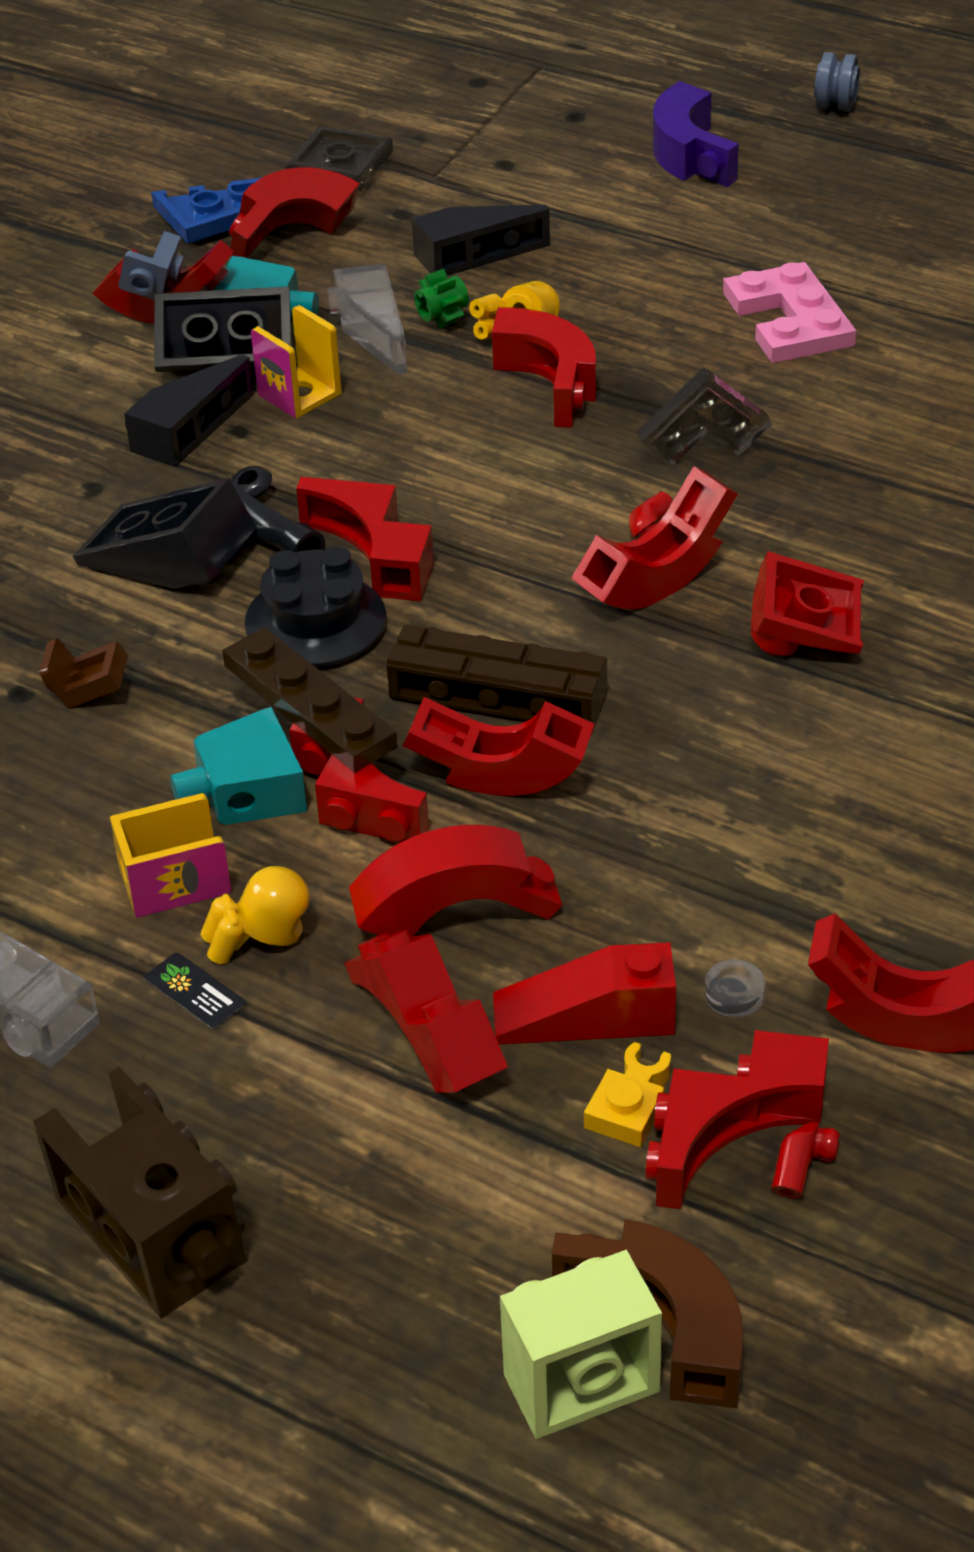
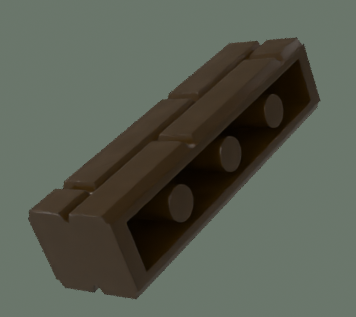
(494, 675)

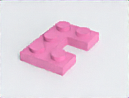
(812, 317)

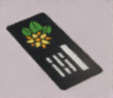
(195, 990)

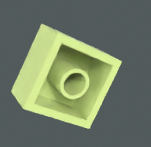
(581, 1343)

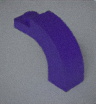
(682, 137)

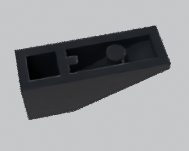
(478, 235)
(185, 412)

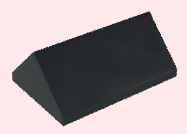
(216, 325)

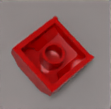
(805, 607)

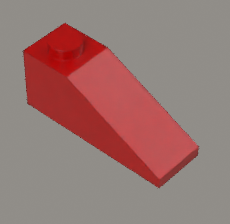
(597, 996)

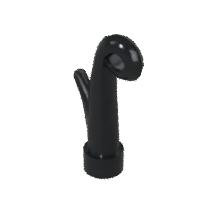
(271, 525)

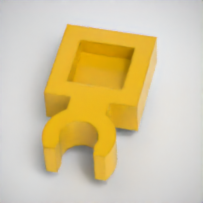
(626, 1102)

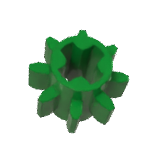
(441, 298)

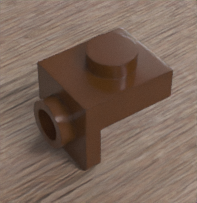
(85, 676)

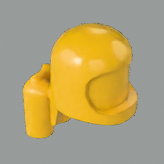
(530, 295)
(266, 912)

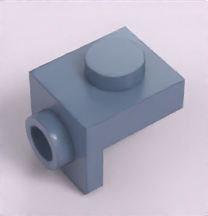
(151, 275)

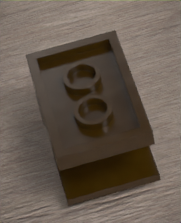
(147, 1197)

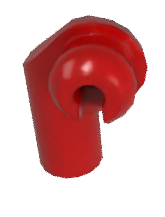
(649, 514)
(799, 1151)

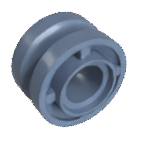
(837, 81)

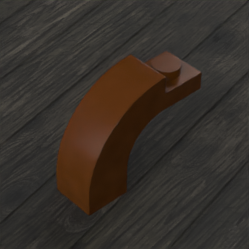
(694, 1304)

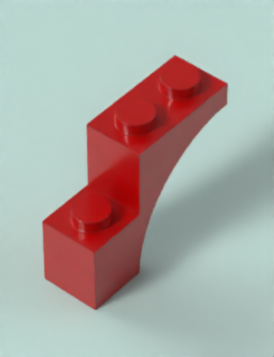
(368, 519)
(360, 800)
(414, 986)
(706, 1110)

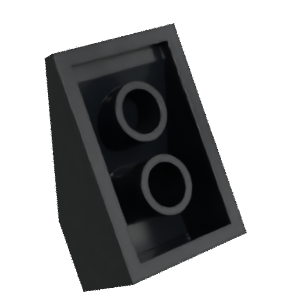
(172, 536)

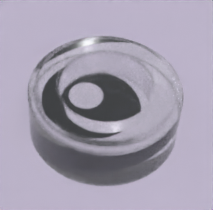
(734, 988)

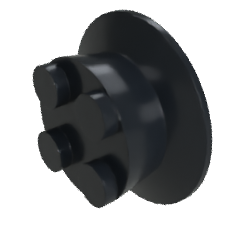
(318, 605)

